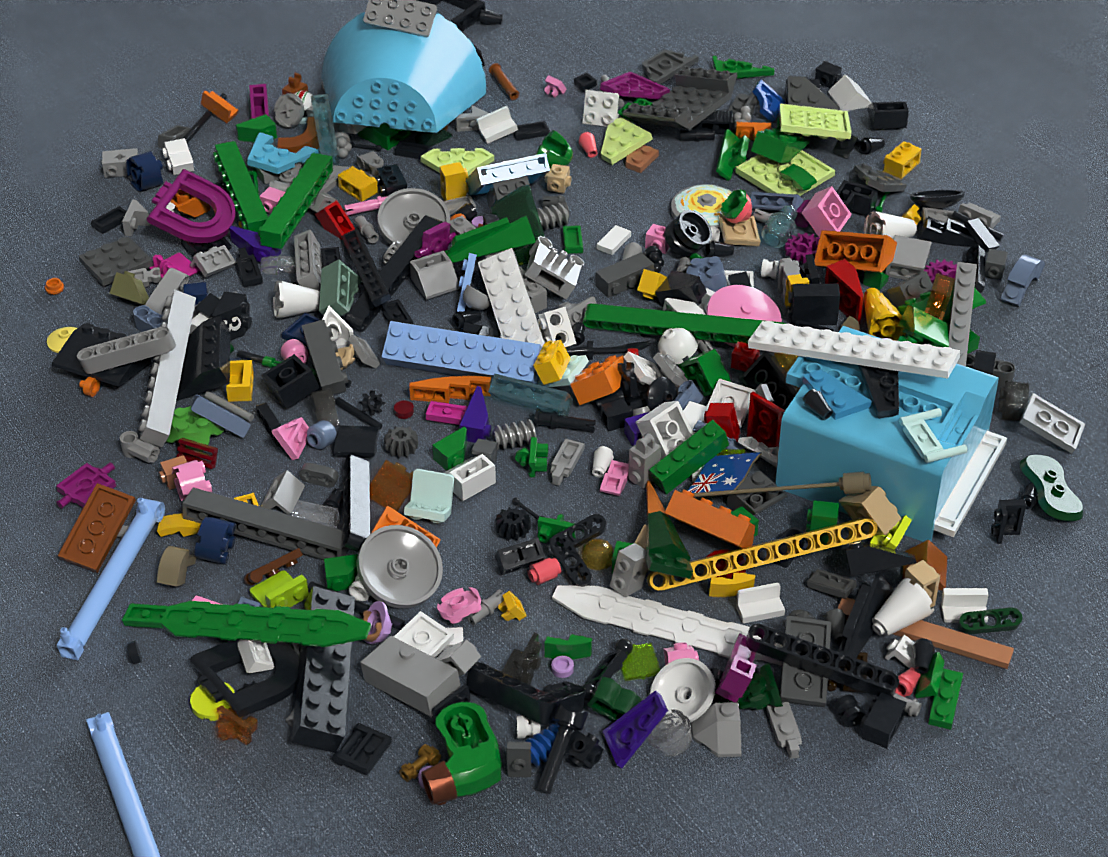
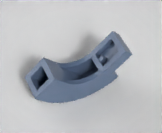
(1021, 275)

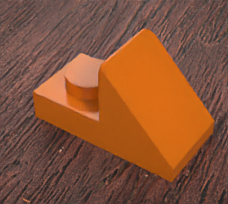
(750, 129)

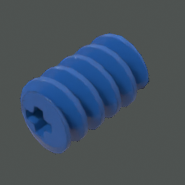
(542, 744)

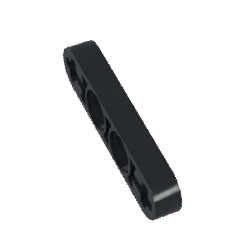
(976, 255)

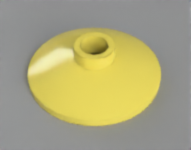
(58, 338)

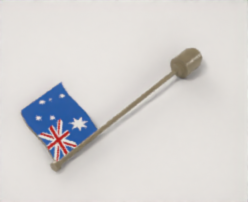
(726, 472)

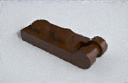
(272, 567)

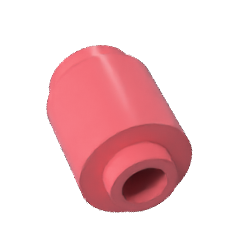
(544, 570)

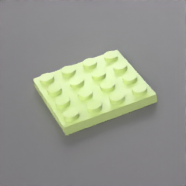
(814, 121)
(766, 173)

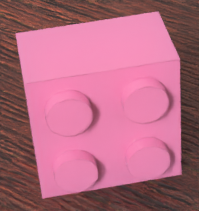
(826, 211)

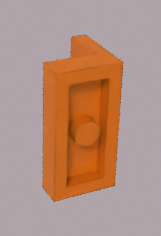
(218, 106)

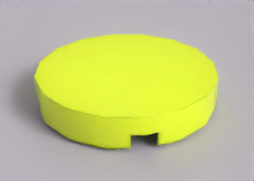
(204, 705)

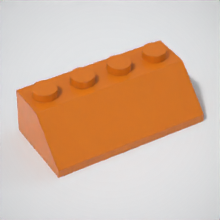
(861, 250)
(710, 519)

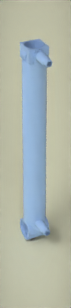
(74, 639)
(122, 786)

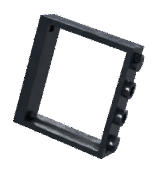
(467, 17)

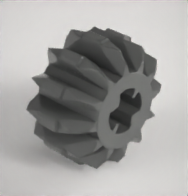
(401, 441)

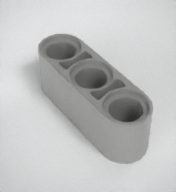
(171, 281)

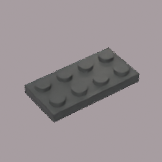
(797, 684)

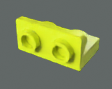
(894, 536)

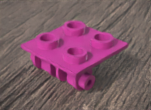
(176, 261)

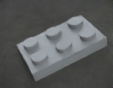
(1052, 423)

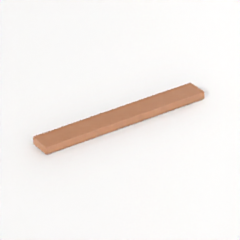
(950, 640)

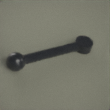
(378, 148)
(516, 501)

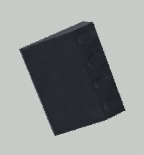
(87, 336)
(206, 359)

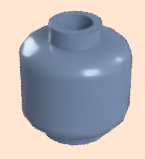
(321, 434)

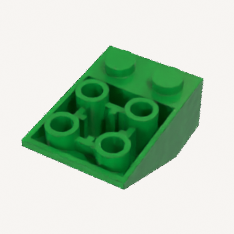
(778, 145)
(924, 327)

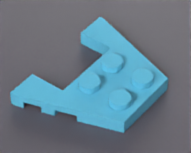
(274, 159)

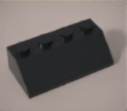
(770, 372)

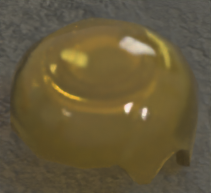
(597, 554)

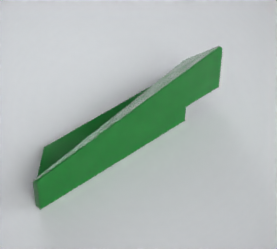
(491, 239)

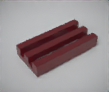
(183, 442)

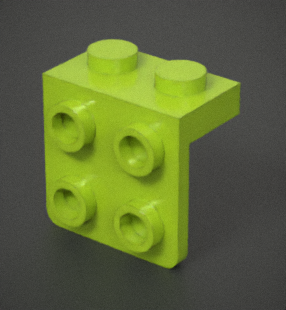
(280, 590)

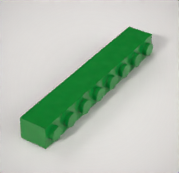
(240, 186)
(296, 201)

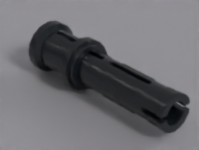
(554, 420)

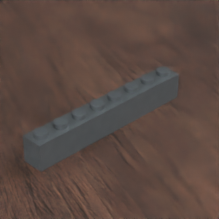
(266, 524)

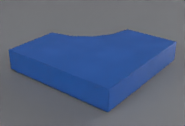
(768, 100)

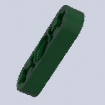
(982, 627)

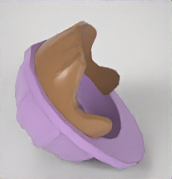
(380, 622)

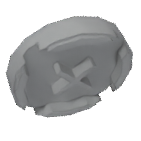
(289, 110)

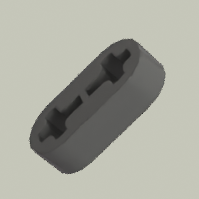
(318, 475)

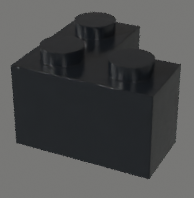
(858, 197)

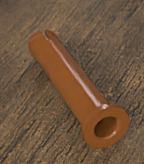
(495, 70)

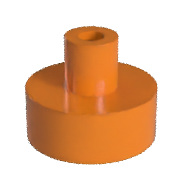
(90, 386)

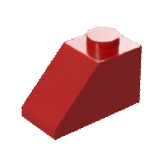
(335, 220)
(725, 416)

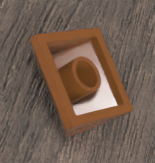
(933, 557)

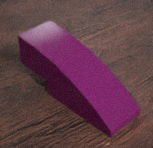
(259, 100)

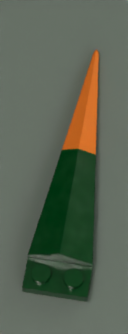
(664, 546)

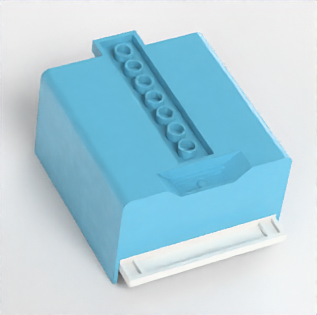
(928, 493)

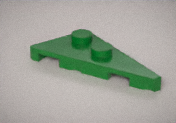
(742, 68)

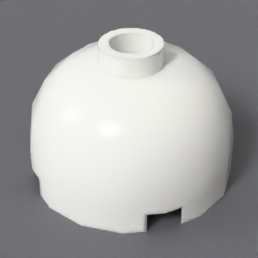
(677, 344)

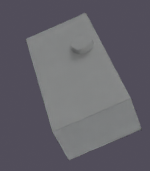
(410, 675)

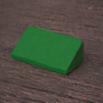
(929, 682)

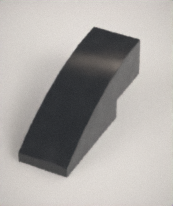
(947, 233)

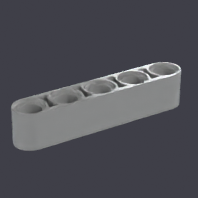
(126, 350)

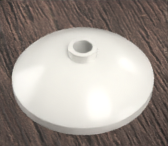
(684, 678)

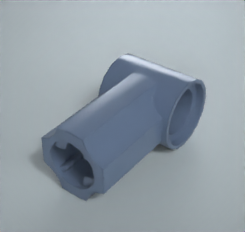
(688, 392)

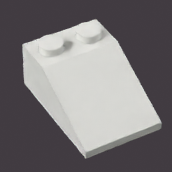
(667, 426)

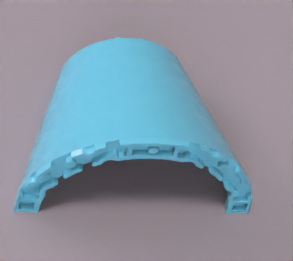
(400, 76)

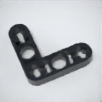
(570, 545)

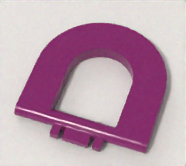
(183, 228)

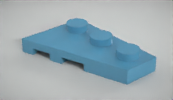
(839, 396)

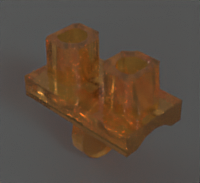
(235, 727)

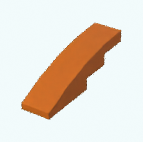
(448, 387)

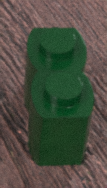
(611, 699)

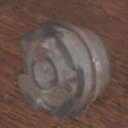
(672, 734)

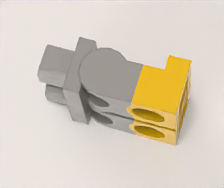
(788, 275)

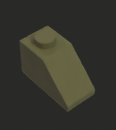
(129, 288)

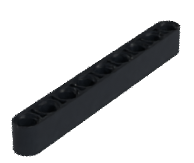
(393, 275)

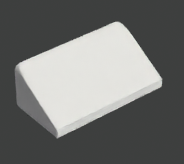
(255, 655)

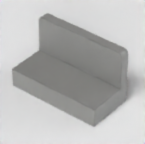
(284, 492)

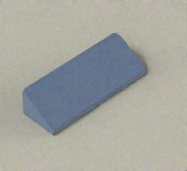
(774, 201)
(220, 416)

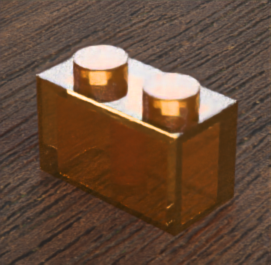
(939, 296)

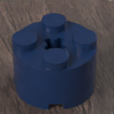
(144, 171)
(215, 540)

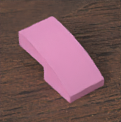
(615, 478)

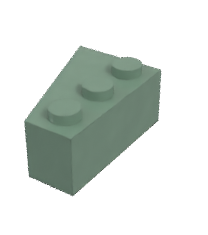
(338, 288)

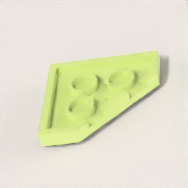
(622, 139)
(468, 159)

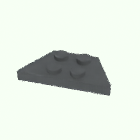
(665, 64)

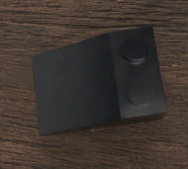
(871, 557)

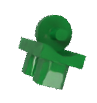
(525, 457)
(549, 527)

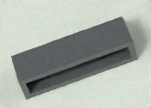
(324, 356)

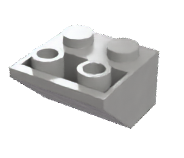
(434, 275)

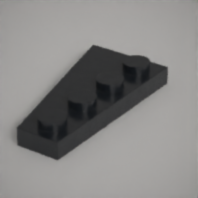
(882, 389)

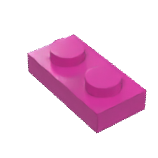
(445, 412)

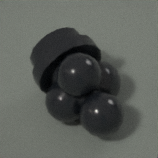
(655, 255)

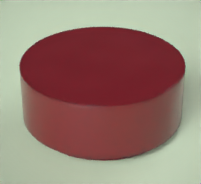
(404, 409)

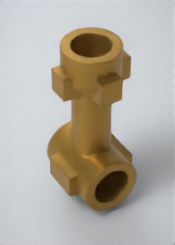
(427, 755)

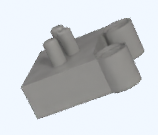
(553, 269)

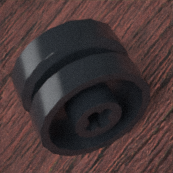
(688, 233)

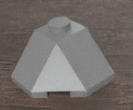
(719, 729)

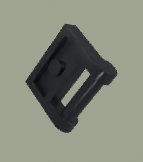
(366, 753)

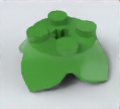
(192, 427)

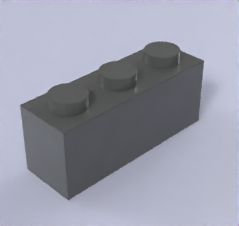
(622, 274)

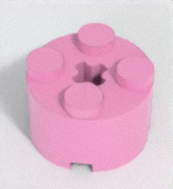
(189, 476)

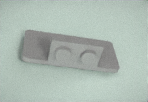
(401, 15)

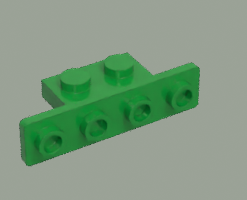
(732, 154)

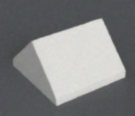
(848, 95)

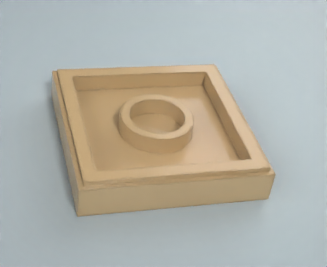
(739, 233)

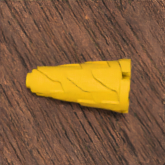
(881, 315)

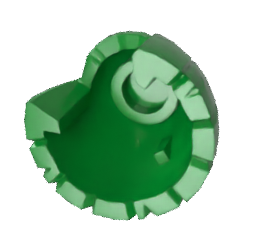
(556, 149)

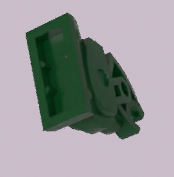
(760, 691)

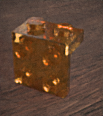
(391, 485)

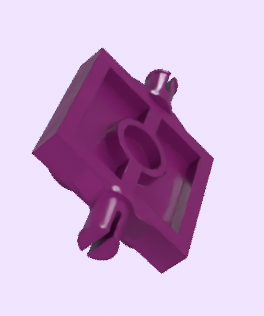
(435, 240)
(81, 483)

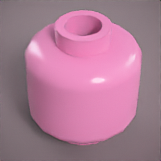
(294, 347)

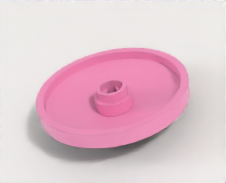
(743, 302)

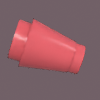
(588, 144)
(907, 682)

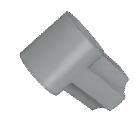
(134, 447)

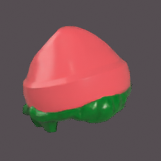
(737, 207)

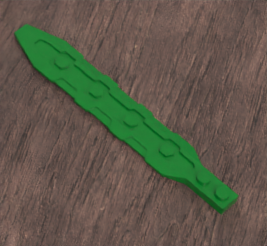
(248, 622)

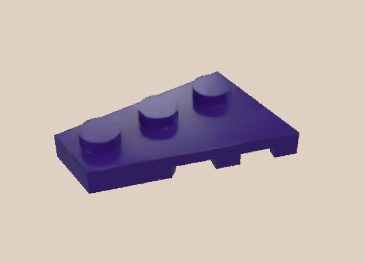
(634, 727)

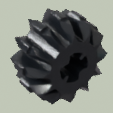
(512, 523)

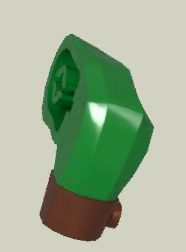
(471, 751)

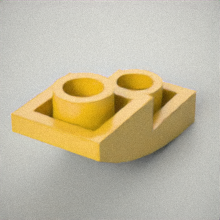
(174, 523)
(728, 587)

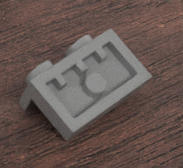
(973, 211)
(213, 260)

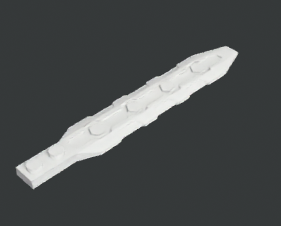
(653, 619)

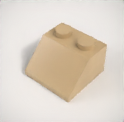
(872, 506)

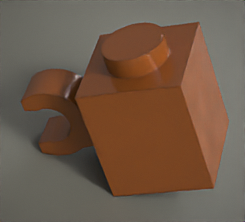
(295, 85)

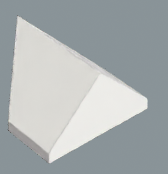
(340, 329)

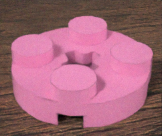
(459, 604)

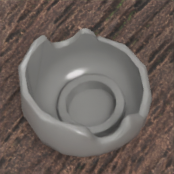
(475, 299)

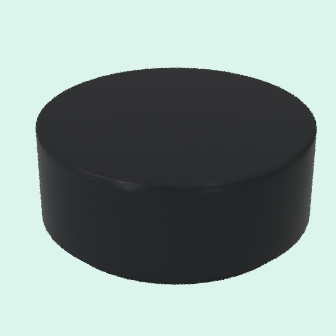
(134, 652)

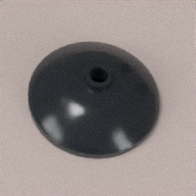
(937, 198)

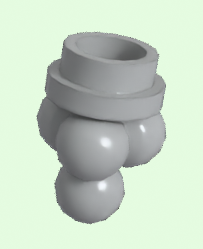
(742, 116)
(343, 143)

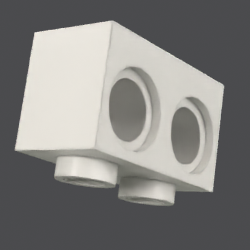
(561, 326)

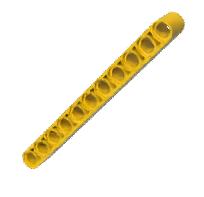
(773, 554)

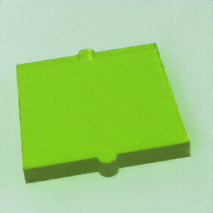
(641, 663)

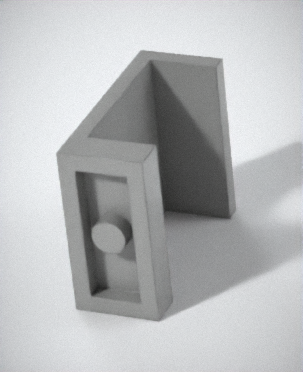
(909, 257)

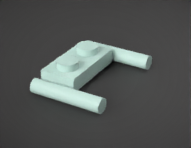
(924, 439)

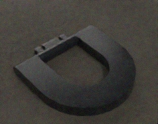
(255, 697)

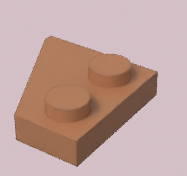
(641, 158)

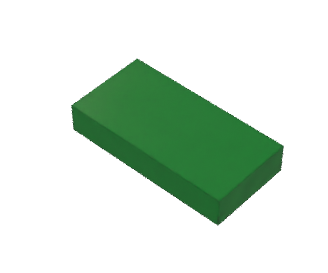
(572, 239)

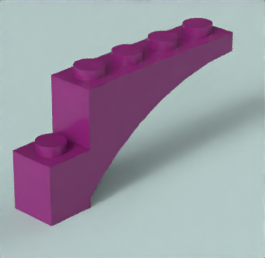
(738, 671)

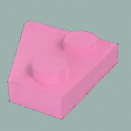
(292, 437)

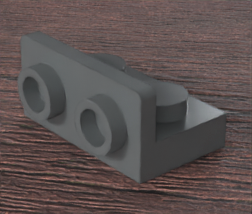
(744, 100)

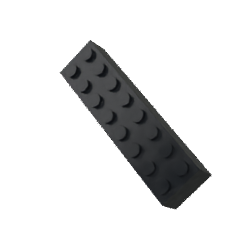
(323, 682)

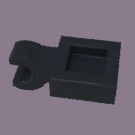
(628, 381)

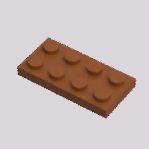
(97, 528)

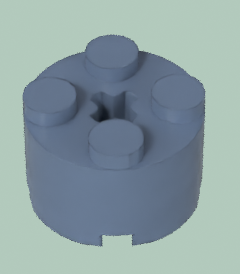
(710, 272)

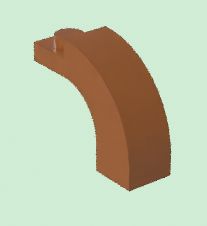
(296, 143)

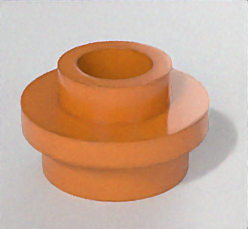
(54, 286)

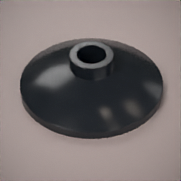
(660, 391)

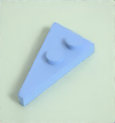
(468, 266)

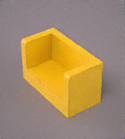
(241, 381)

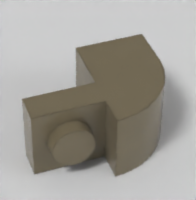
(174, 566)

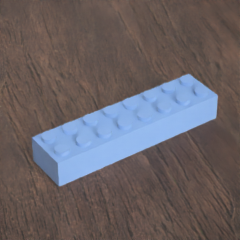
(459, 352)

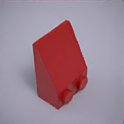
(849, 286)
(764, 420)

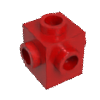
(743, 357)

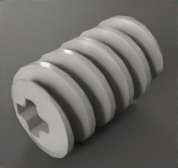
(554, 214)
(514, 433)

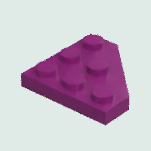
(634, 86)

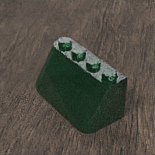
(515, 206)

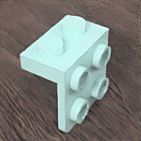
(430, 496)

